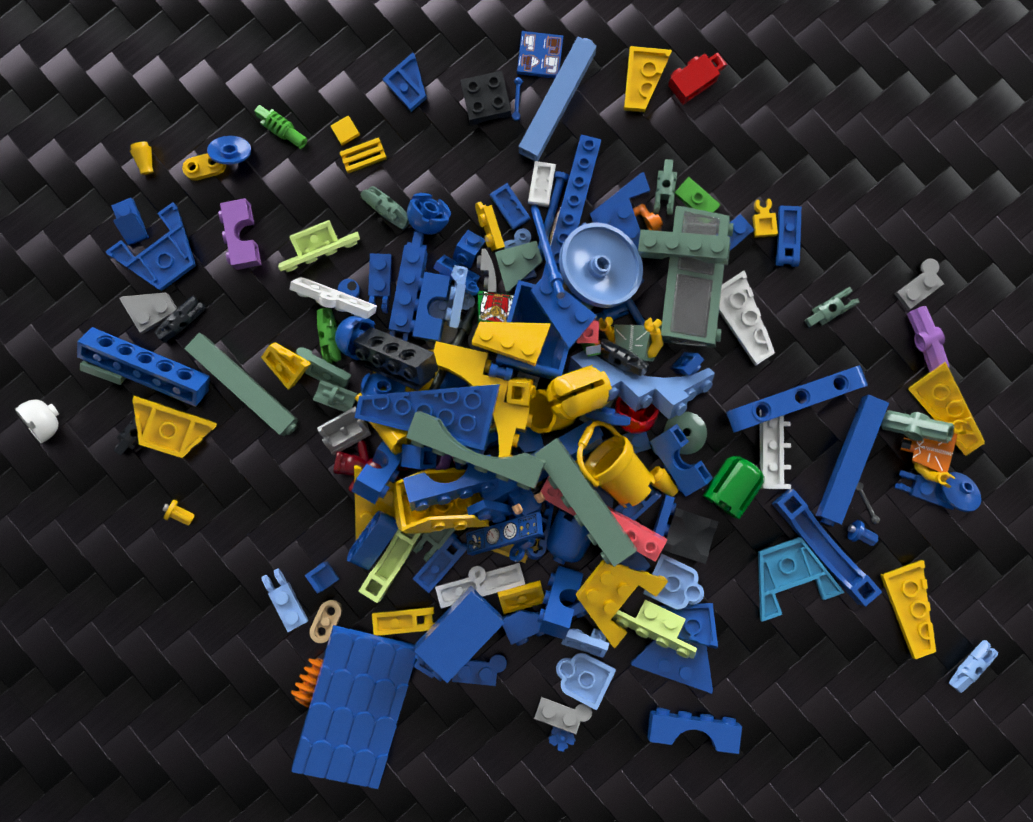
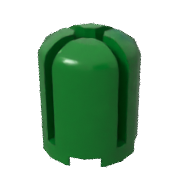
(735, 486)

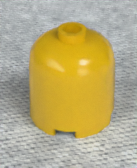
(544, 418)

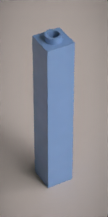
(557, 99)

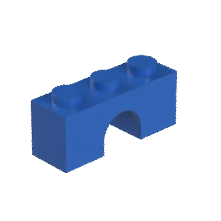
(432, 288)
(687, 476)
(373, 482)
(556, 617)

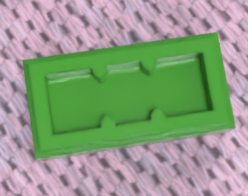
(695, 197)

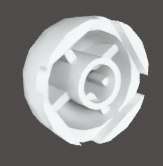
(39, 418)

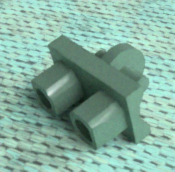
(335, 396)

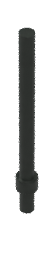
(463, 329)

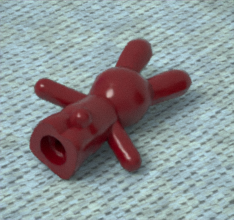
(345, 462)

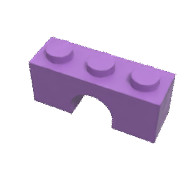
(235, 217)

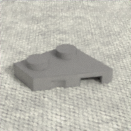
(148, 309)

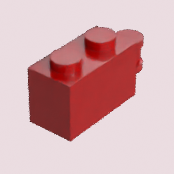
(696, 77)

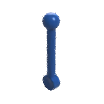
(516, 115)

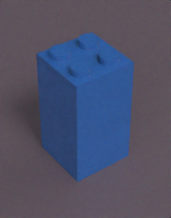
(458, 635)

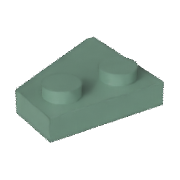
(517, 263)

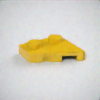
(285, 364)

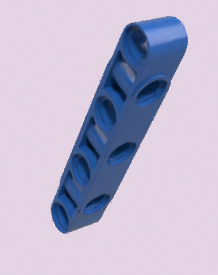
(785, 402)

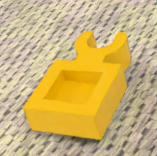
(764, 222)

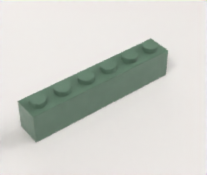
(586, 503)

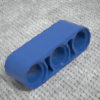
(372, 540)

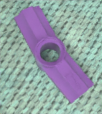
(928, 337)

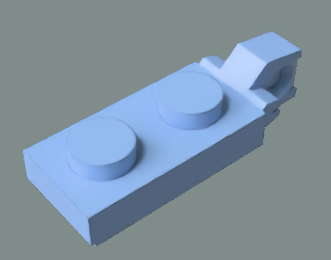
(456, 295)

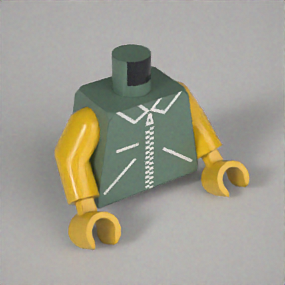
(639, 339)

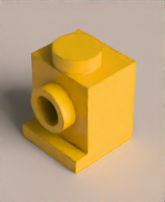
(520, 391)

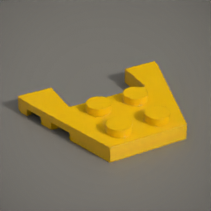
(609, 589)

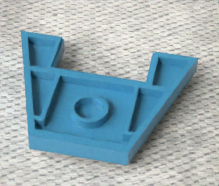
(787, 567)

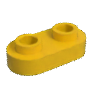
(203, 167)

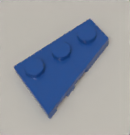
(699, 624)

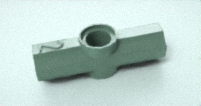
(918, 426)

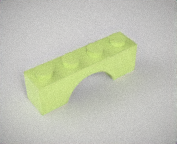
(389, 565)

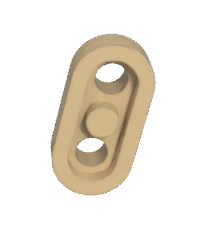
(325, 620)

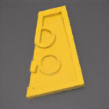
(643, 74)
(512, 340)

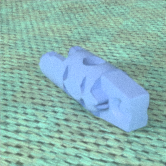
(973, 666)

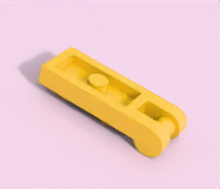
(402, 621)

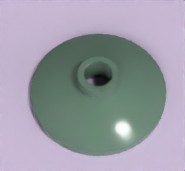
(697, 429)

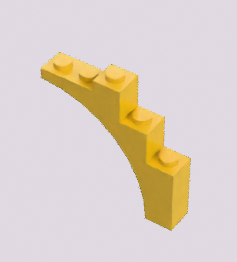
(471, 367)

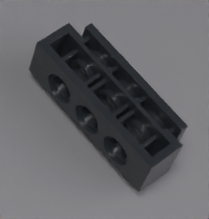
(396, 358)

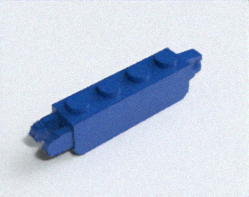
(411, 269)

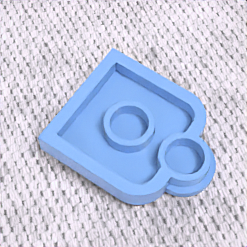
(681, 585)
(585, 678)

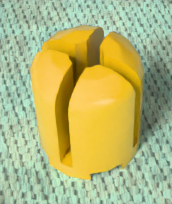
(580, 383)

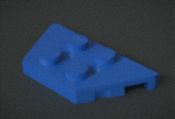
(673, 666)

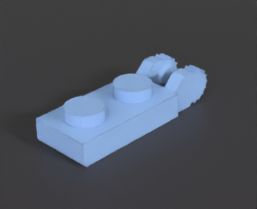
(285, 601)

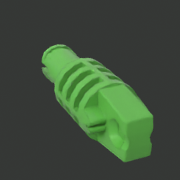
(280, 126)

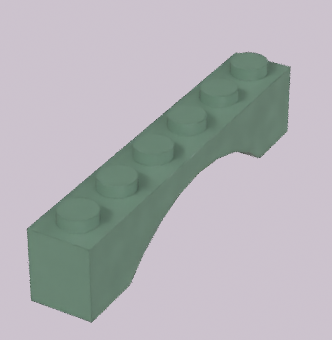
(432, 432)

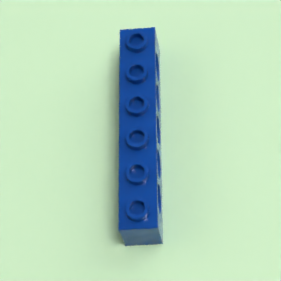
(143, 366)

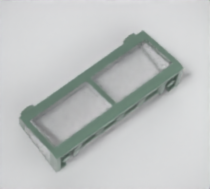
(693, 285)

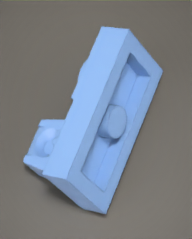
(595, 644)

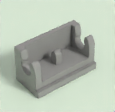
(343, 431)

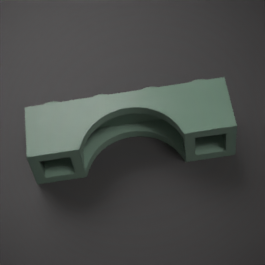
(673, 244)

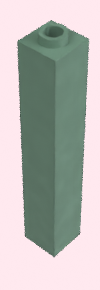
(242, 385)

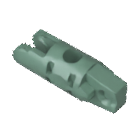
(665, 178)
(385, 206)
(822, 313)

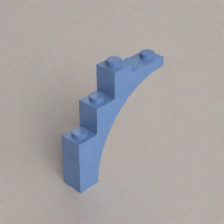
(638, 392)

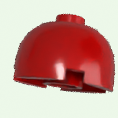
(640, 420)

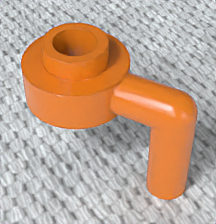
(652, 221)

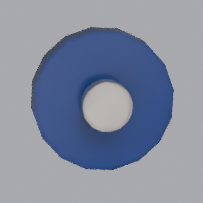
(857, 531)

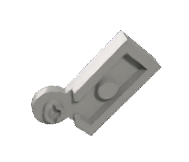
(920, 286)
(562, 716)

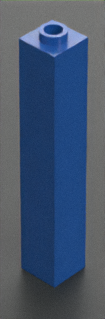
(569, 440)
(851, 460)

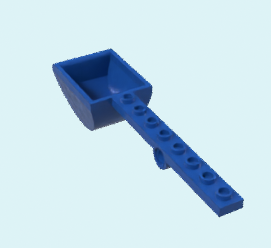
(524, 307)

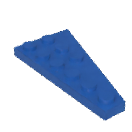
(463, 410)

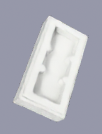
(541, 184)

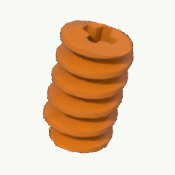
(307, 688)

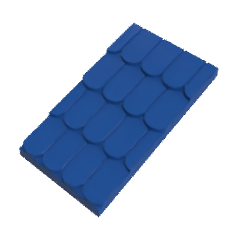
(354, 708)

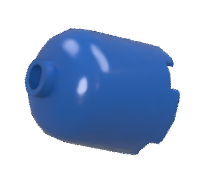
(567, 539)

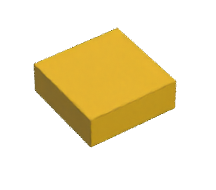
(345, 130)

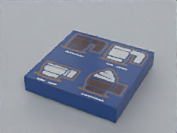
(539, 54)

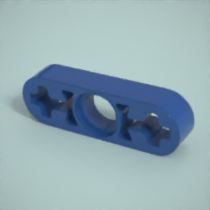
(542, 544)

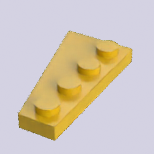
(945, 403)
(910, 603)

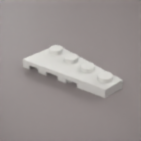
(744, 318)

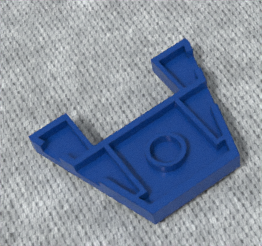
(618, 209)
(164, 259)

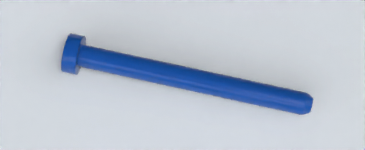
(560, 177)

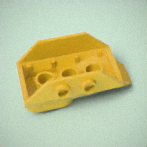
(436, 516)

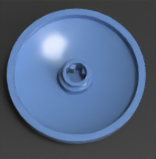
(600, 265)

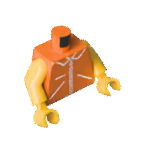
(933, 457)

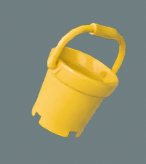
(615, 467)

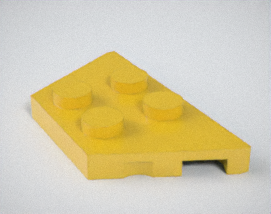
(168, 428)
(366, 510)

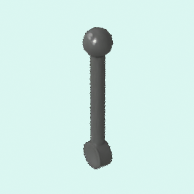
(875, 519)

